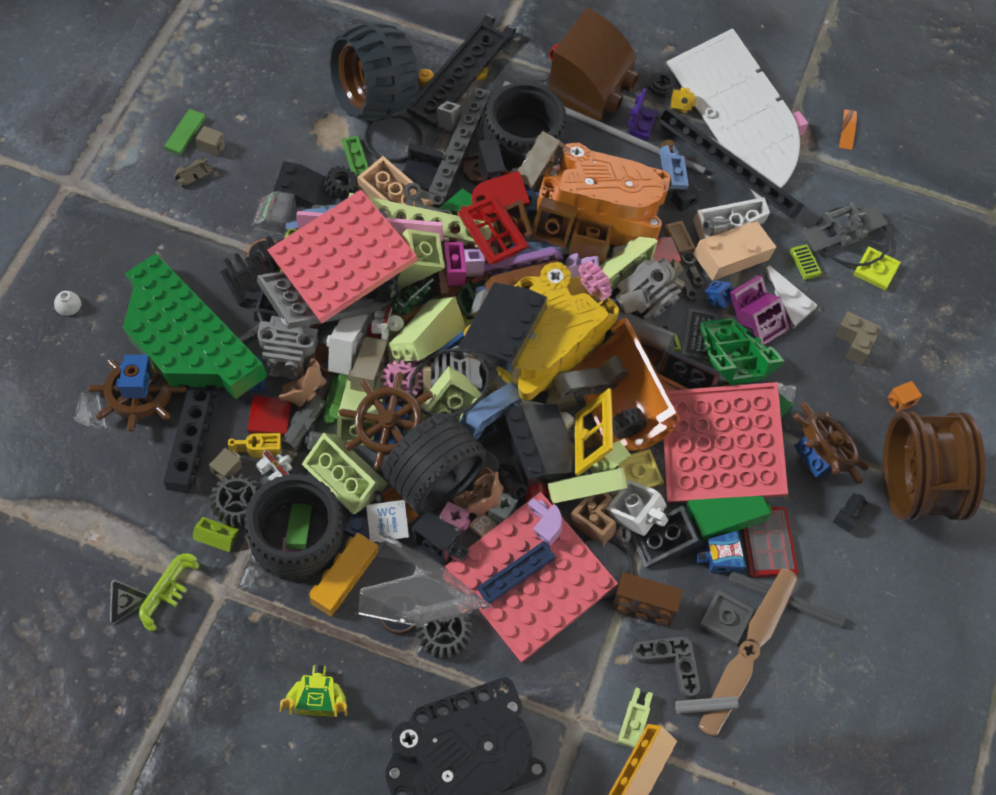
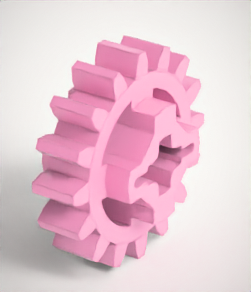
(595, 280)
(390, 373)

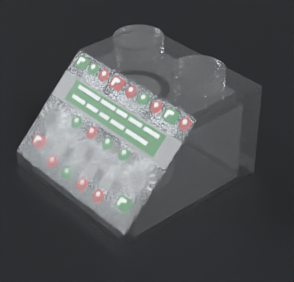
(274, 212)

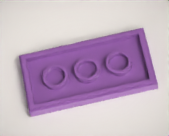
(524, 261)

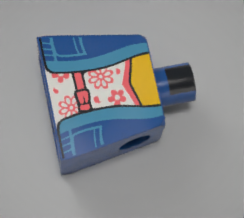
(723, 554)

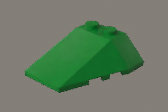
(737, 353)

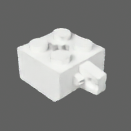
(638, 508)

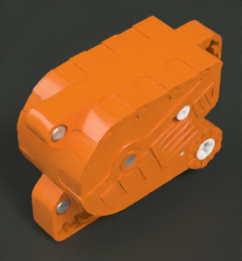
(608, 191)

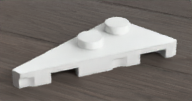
(795, 303)

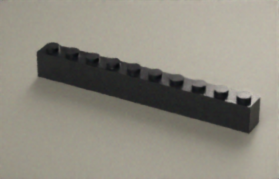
(730, 162)

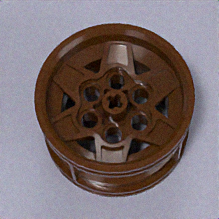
(933, 466)

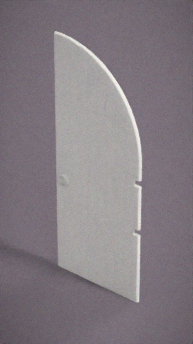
(740, 105)

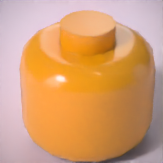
(425, 76)

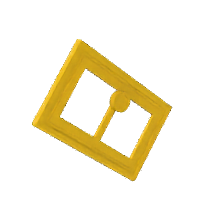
(582, 434)

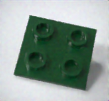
(410, 297)

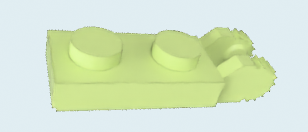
(634, 720)

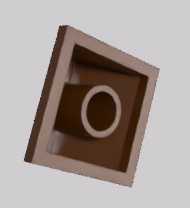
(518, 215)

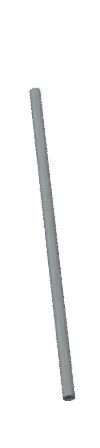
(624, 136)

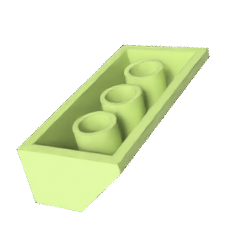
(626, 261)
(450, 394)
(343, 473)

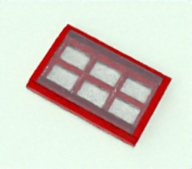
(770, 545)

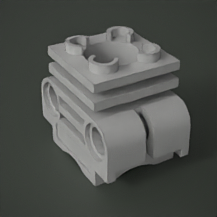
(649, 276)
(286, 350)
(461, 362)

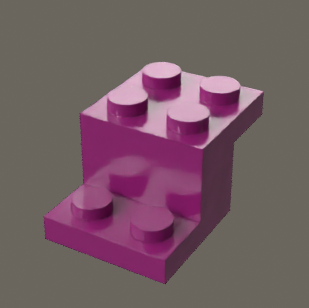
(760, 310)

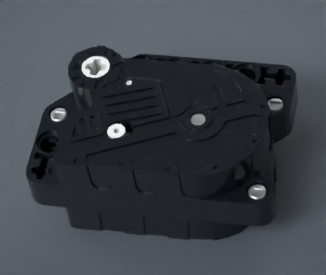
(467, 750)

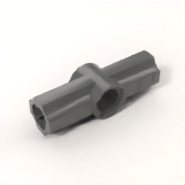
(303, 423)

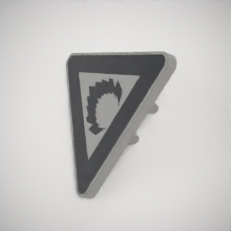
(124, 600)

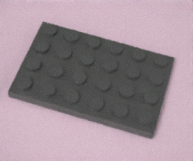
(296, 312)

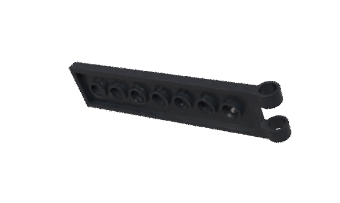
(461, 69)

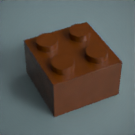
(554, 222)
(590, 239)

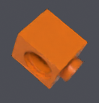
(904, 396)

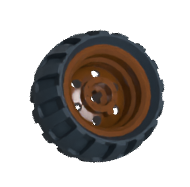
(373, 71)

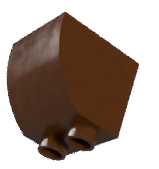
(593, 67)

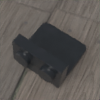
(422, 165)

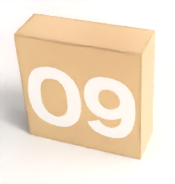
(482, 525)

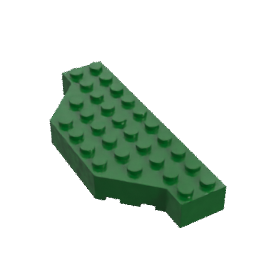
(183, 334)

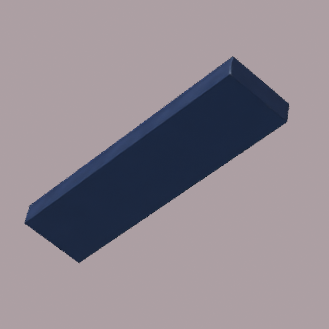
(516, 573)

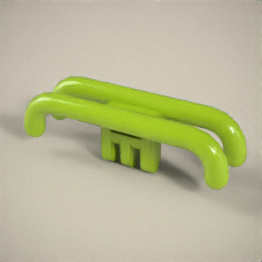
(166, 588)

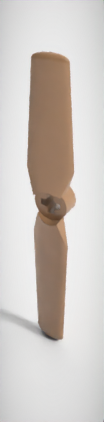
(759, 632)

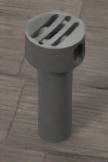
(647, 332)

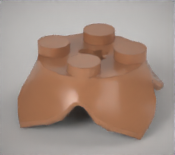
(303, 389)
(484, 495)

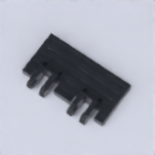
(246, 279)

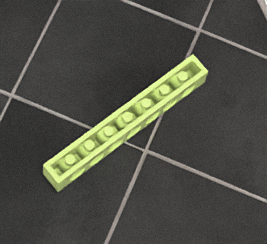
(449, 220)

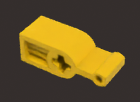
(263, 442)

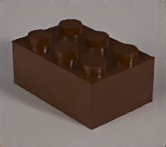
(647, 599)

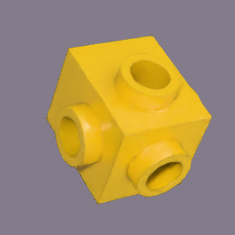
(678, 95)

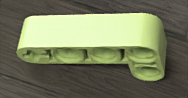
(587, 485)

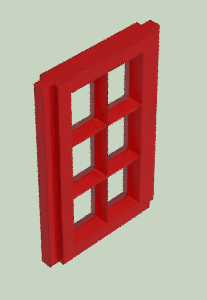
(479, 239)

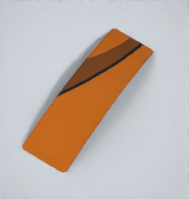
(848, 129)

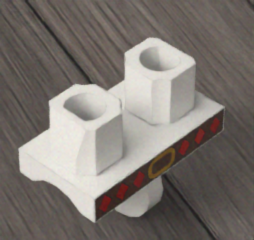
(384, 323)
(268, 463)

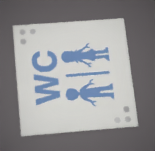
(387, 518)

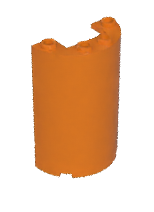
(638, 389)

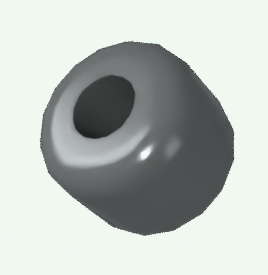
(312, 439)

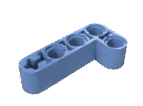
(490, 409)

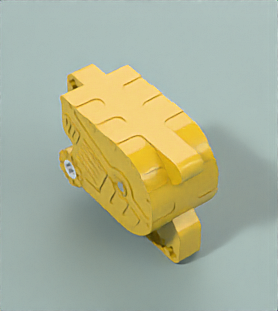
(564, 334)

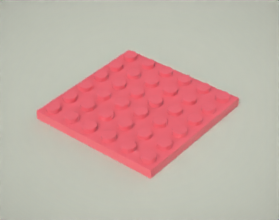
(342, 256)
(725, 444)
(549, 598)

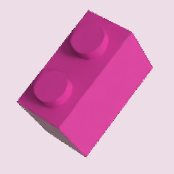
(455, 263)

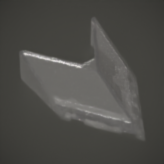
(418, 598)

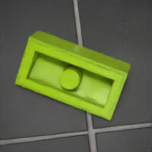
(215, 534)

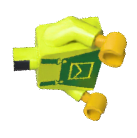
(315, 696)

